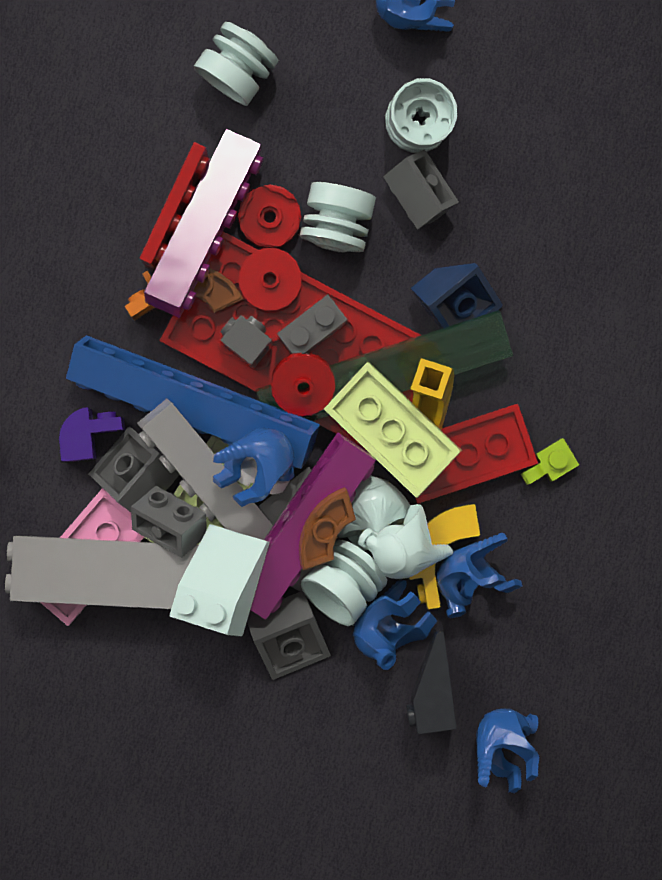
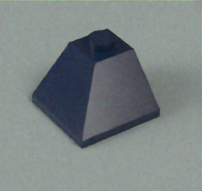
(456, 294)

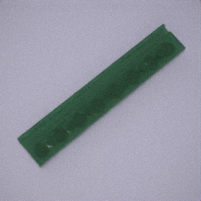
(455, 346)

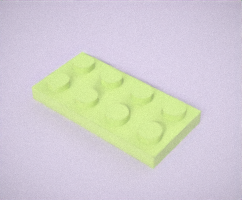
(392, 429)

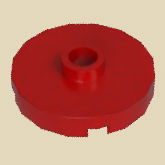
(265, 200)
(272, 296)
(299, 369)

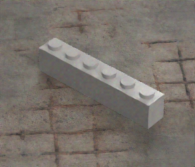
(193, 460)

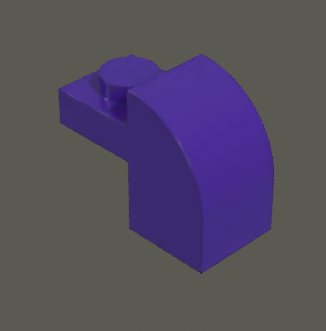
(78, 432)

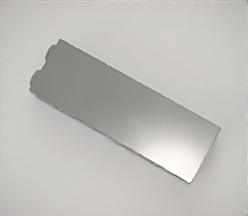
(94, 572)

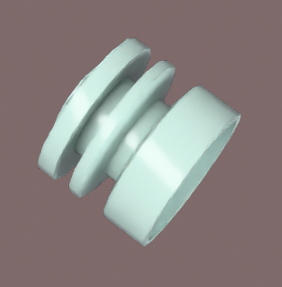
(232, 68)
(429, 100)
(337, 218)
(344, 583)

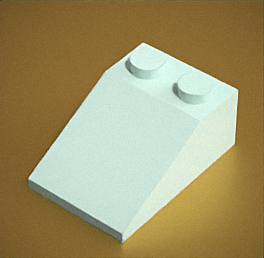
(220, 581)

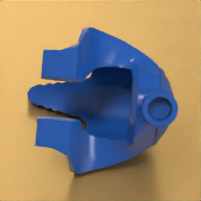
(412, 15)
(273, 459)
(466, 570)
(380, 635)
(506, 730)

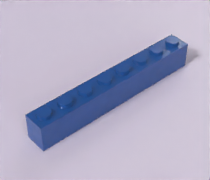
(202, 403)

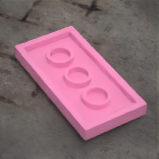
(100, 521)

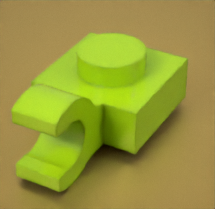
(553, 462)

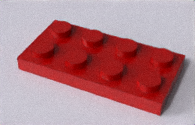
(175, 205)
(489, 447)

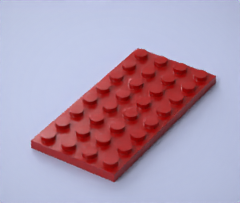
(200, 338)

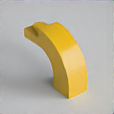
(433, 390)
(443, 529)

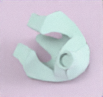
(375, 507)
(406, 548)

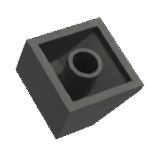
(131, 470)
(288, 636)

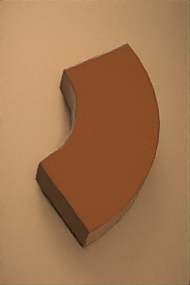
(217, 291)
(323, 527)

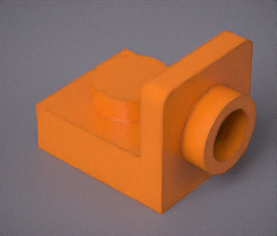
(137, 305)

